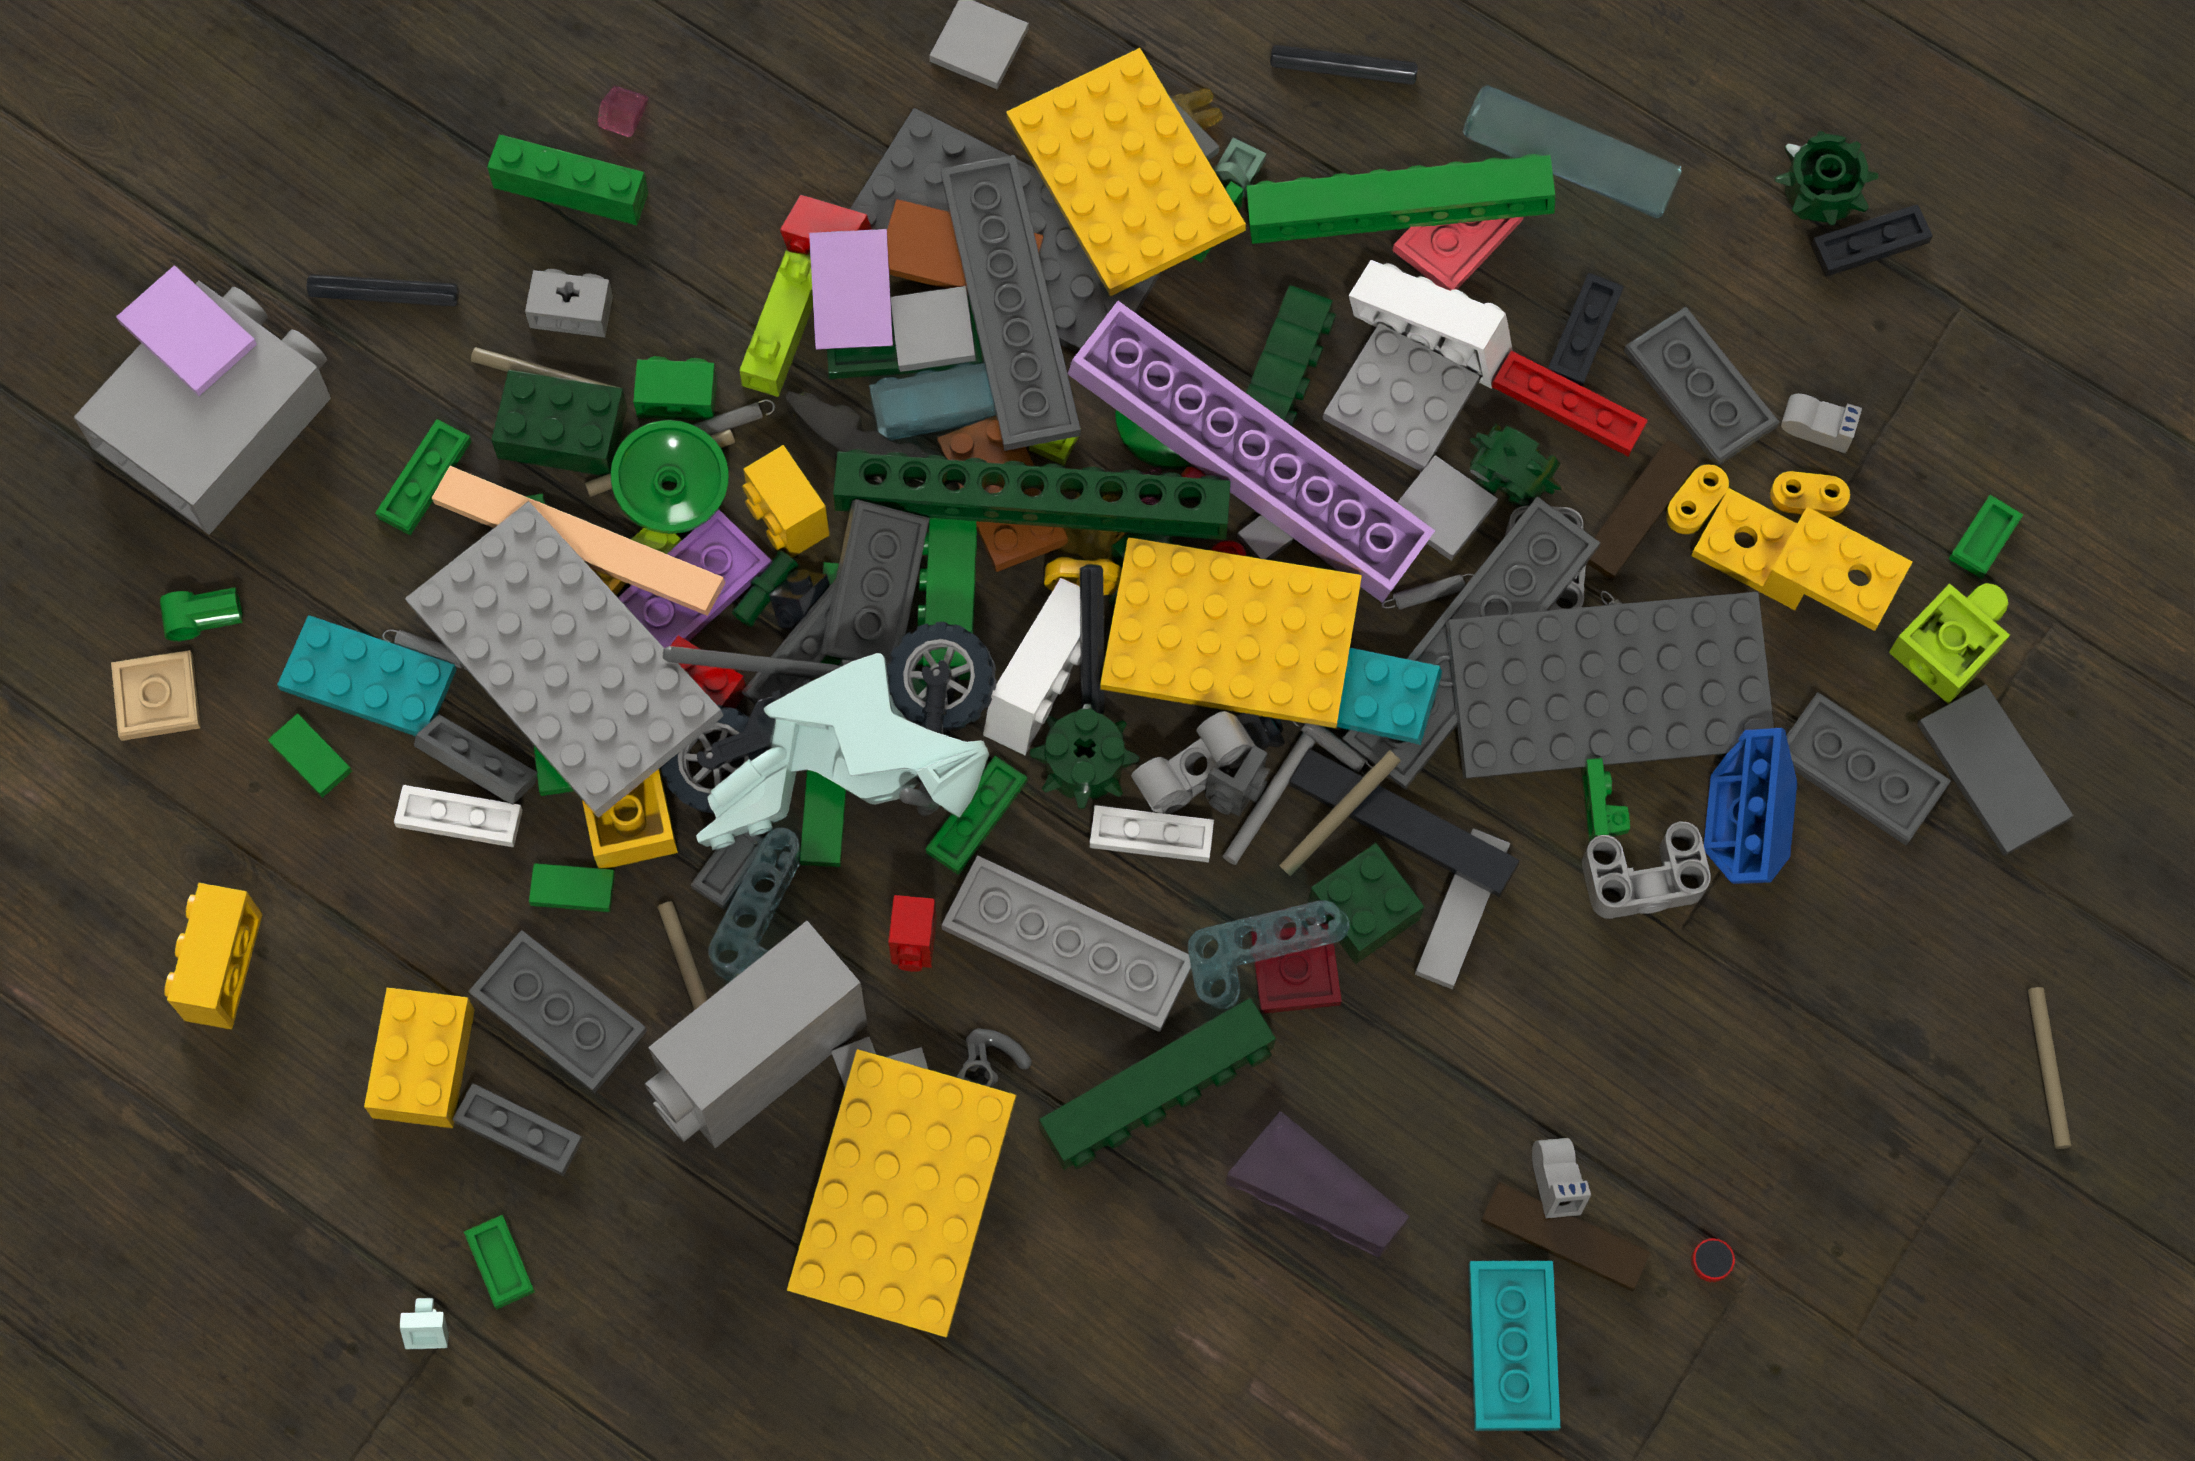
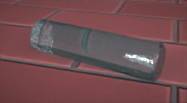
(1575, 151)

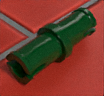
(758, 596)

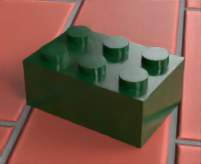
(559, 423)

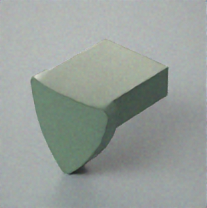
(1239, 165)

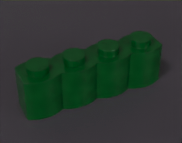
(1291, 351)

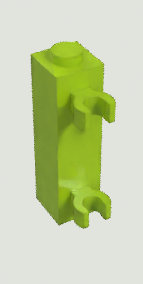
(779, 326)

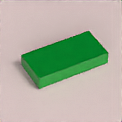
(1986, 536)
(309, 755)
(572, 887)
(499, 1262)

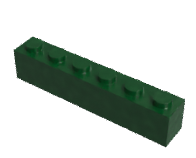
(1157, 1084)

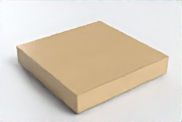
(155, 695)

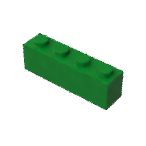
(568, 179)
(949, 580)

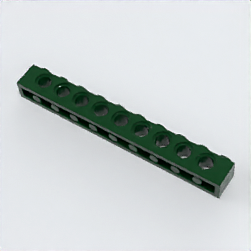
(1046, 509)

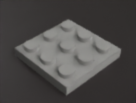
(1401, 397)

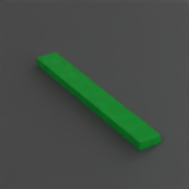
(823, 802)

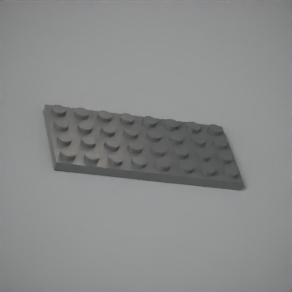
(913, 174)
(1608, 683)

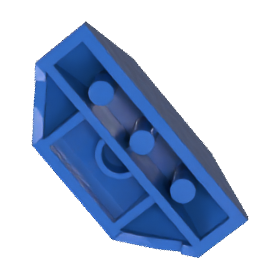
(1752, 808)

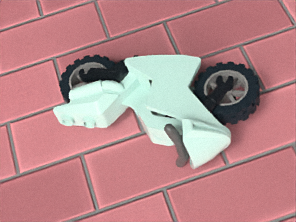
(852, 734)

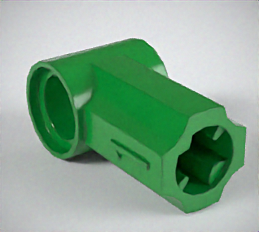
(188, 613)

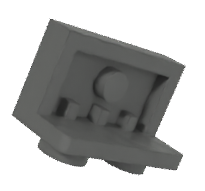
(1233, 794)

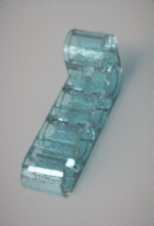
(752, 902)
(1268, 945)

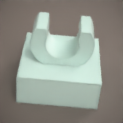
(425, 1327)

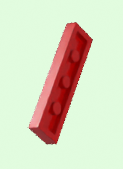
(1569, 403)

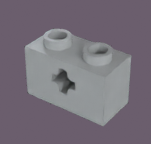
(569, 303)

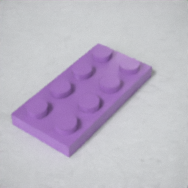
(715, 548)

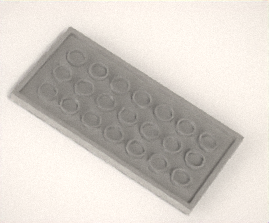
(564, 658)

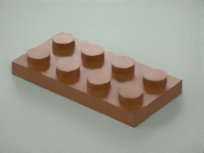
(1003, 542)

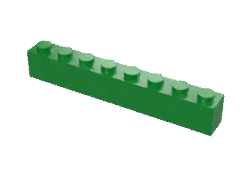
(1401, 198)

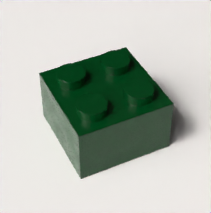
(1374, 900)

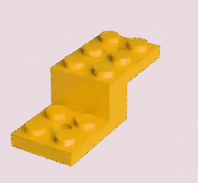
(1802, 559)

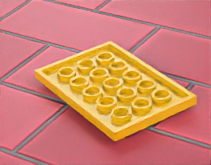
(1125, 171)
(1231, 632)
(901, 1193)

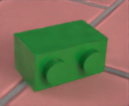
(675, 389)

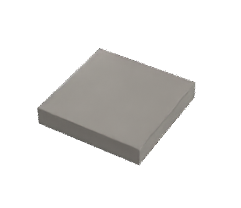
(979, 42)
(932, 329)
(1448, 505)

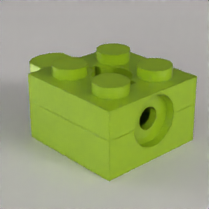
(1953, 638)

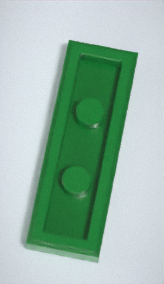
(421, 477)
(963, 836)

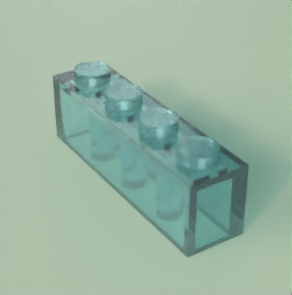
(931, 401)

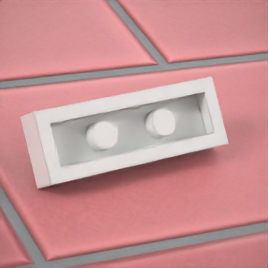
(458, 816)
(1151, 833)

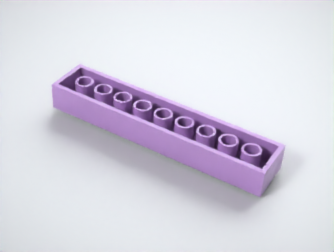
(1247, 444)

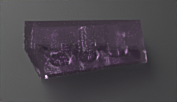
(1309, 1181)

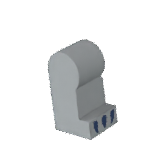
(1821, 421)
(1559, 1178)

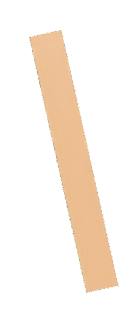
(595, 545)

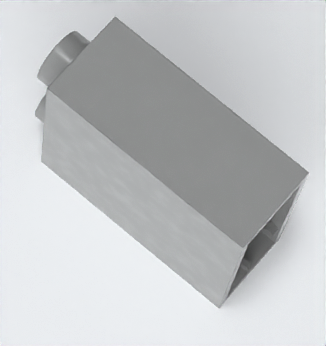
(211, 446)
(755, 1038)

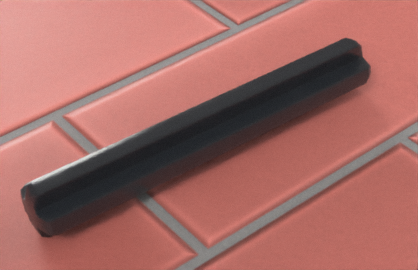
(1344, 64)
(382, 290)
(1092, 636)

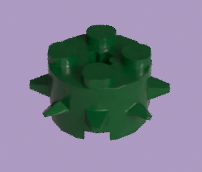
(1826, 178)
(1513, 466)
(1083, 776)

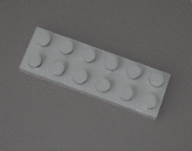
(1068, 943)

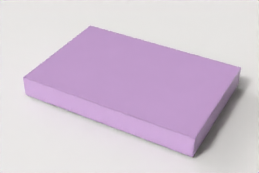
(851, 289)
(186, 330)

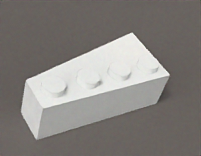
(1434, 317)
(1037, 671)

